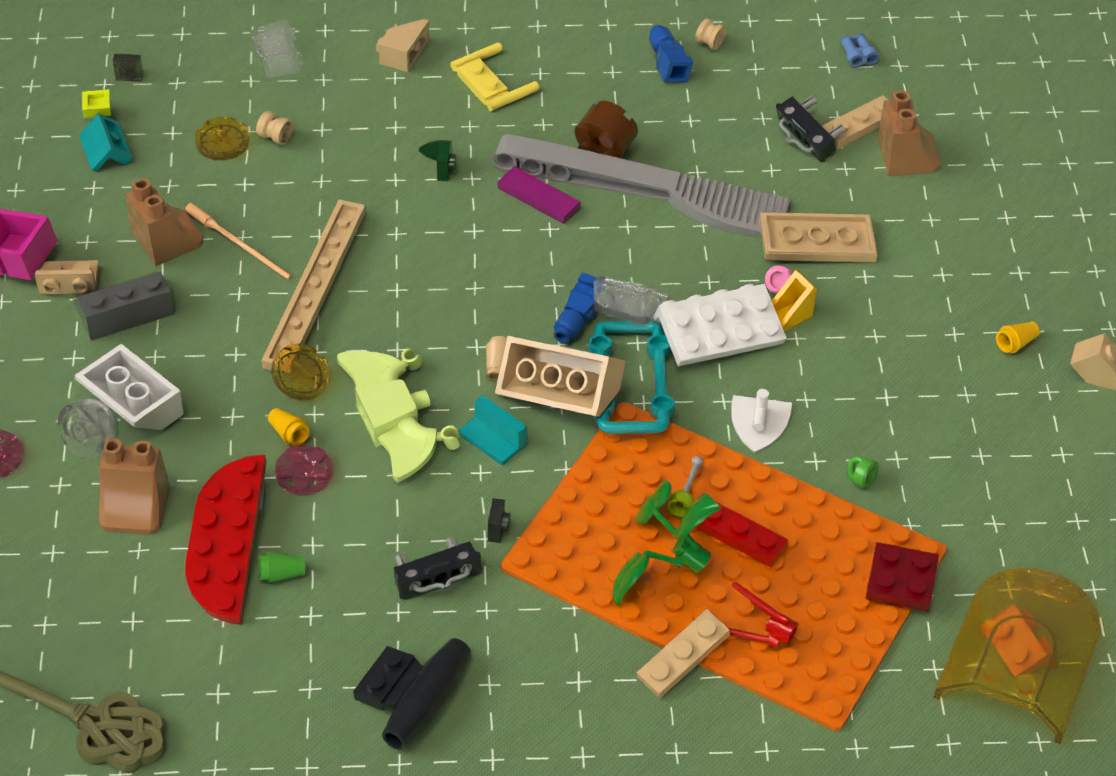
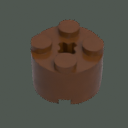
(606, 130)

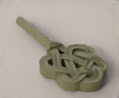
(114, 718)

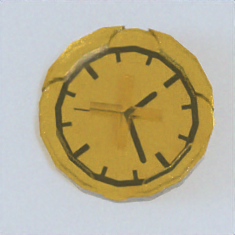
(222, 138)
(300, 372)

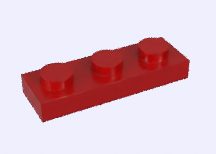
(744, 535)

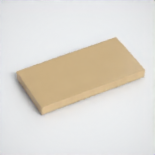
(818, 237)

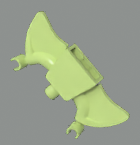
(392, 411)

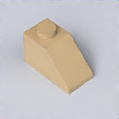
(403, 44)

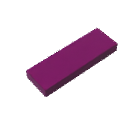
(539, 194)

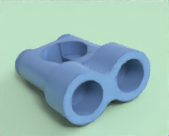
(857, 56)

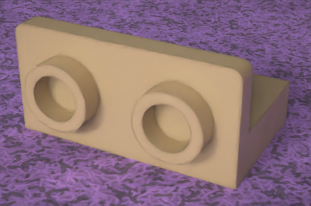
(67, 277)

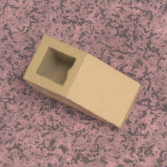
(1096, 361)

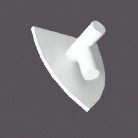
(759, 420)

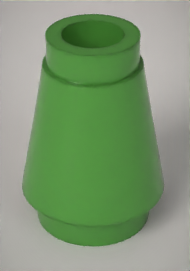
(280, 566)

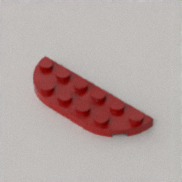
(225, 537)

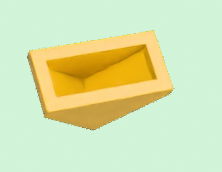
(795, 301)

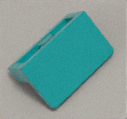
(104, 140)
(494, 431)

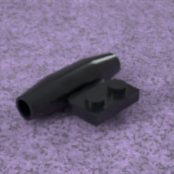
(412, 689)

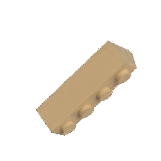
(559, 376)

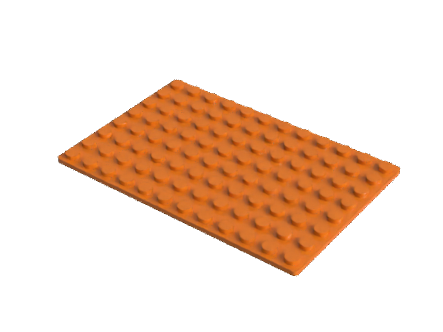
(818, 580)

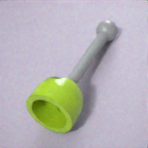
(683, 496)

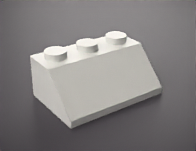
(133, 389)

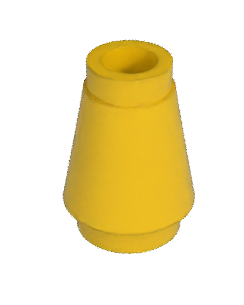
(1016, 336)
(289, 427)

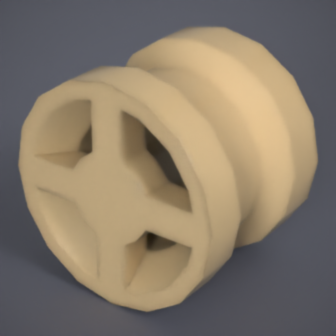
(710, 34)

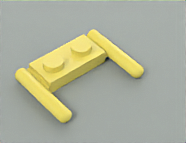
(485, 83)

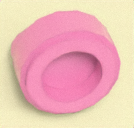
(777, 277)

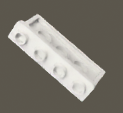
(720, 324)

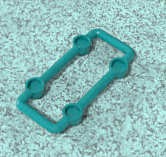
(658, 348)

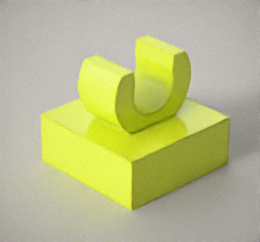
(96, 102)

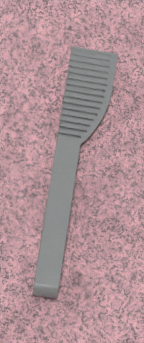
(705, 201)

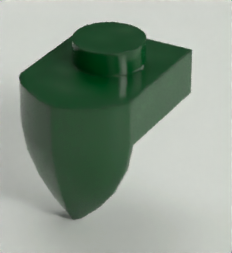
(441, 152)

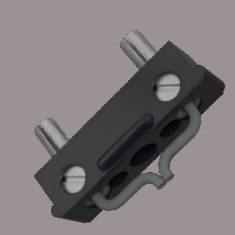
(806, 128)
(436, 569)

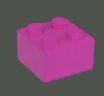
(24, 243)

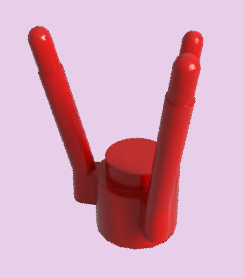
(779, 626)

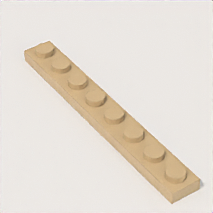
(316, 279)

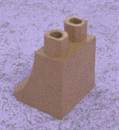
(903, 141)
(158, 227)
(132, 488)

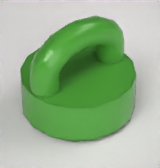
(865, 471)

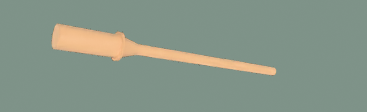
(209, 222)

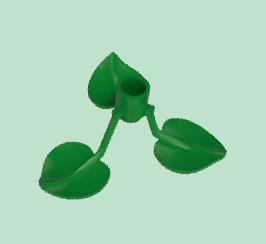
(686, 549)

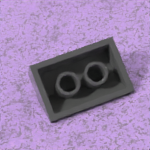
(124, 305)

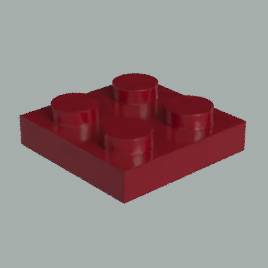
(902, 576)

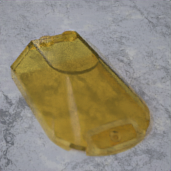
(1025, 644)

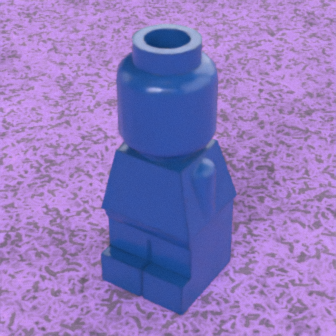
(670, 56)
(577, 311)

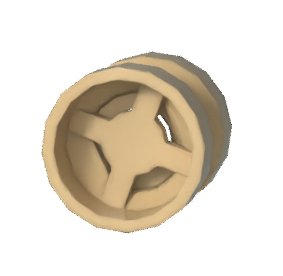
(273, 127)

